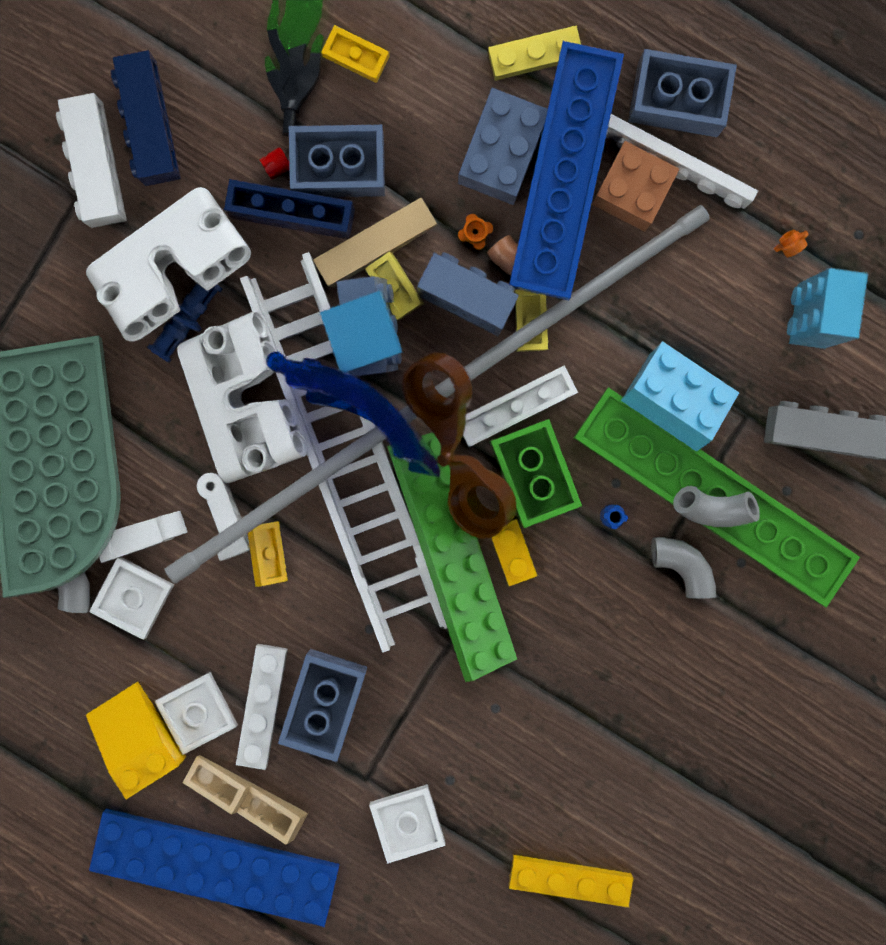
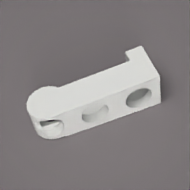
(223, 511)
(143, 535)

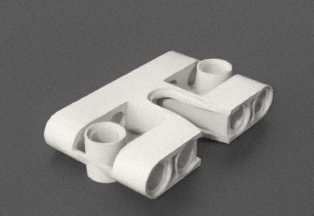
(132, 274)
(216, 380)

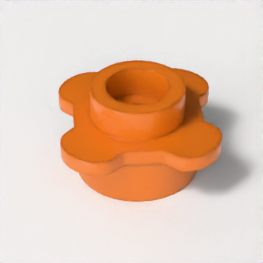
(473, 222)
(792, 243)

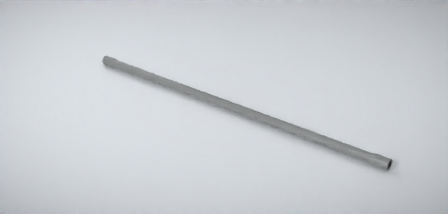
(193, 560)

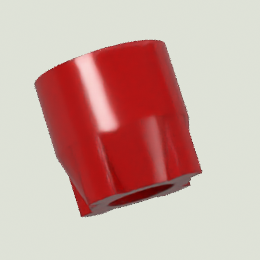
(275, 163)

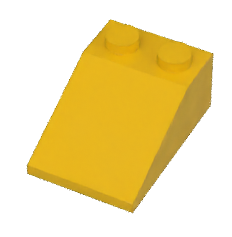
(133, 740)

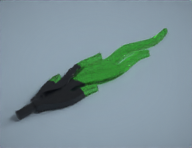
(289, 43)

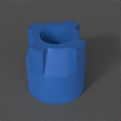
(605, 516)

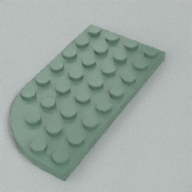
(55, 464)

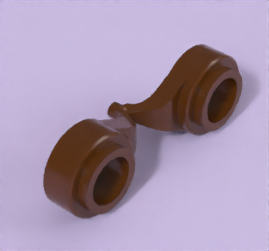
(447, 422)

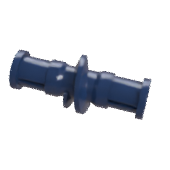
(178, 326)

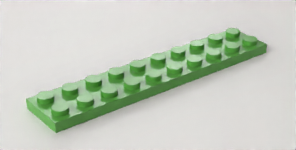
(666, 465)

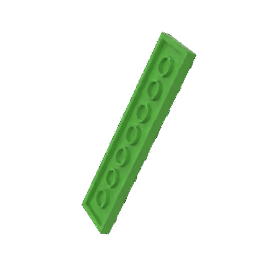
(456, 571)

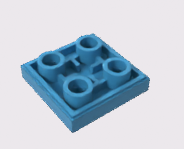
(361, 332)

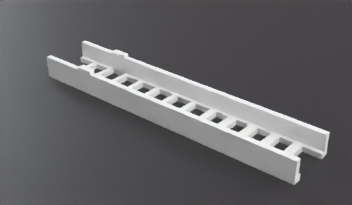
(316, 457)

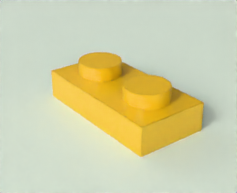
(355, 54)
(267, 554)
(514, 554)

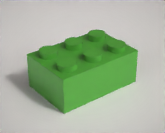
(536, 473)

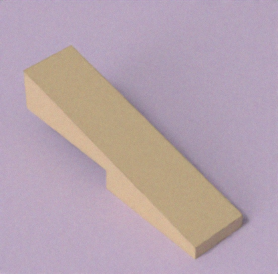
(374, 242)
(245, 798)

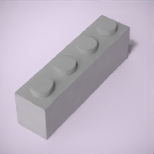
(826, 431)

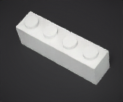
(91, 160)

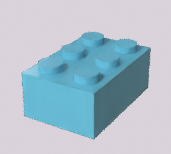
(827, 308)
(680, 396)

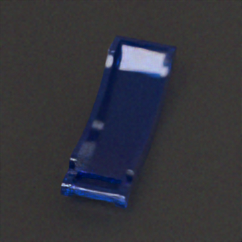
(345, 392)

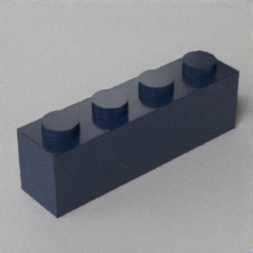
(145, 117)
(289, 209)

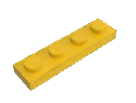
(570, 881)

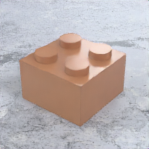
(635, 186)

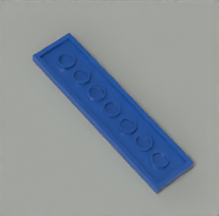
(566, 170)
(214, 867)

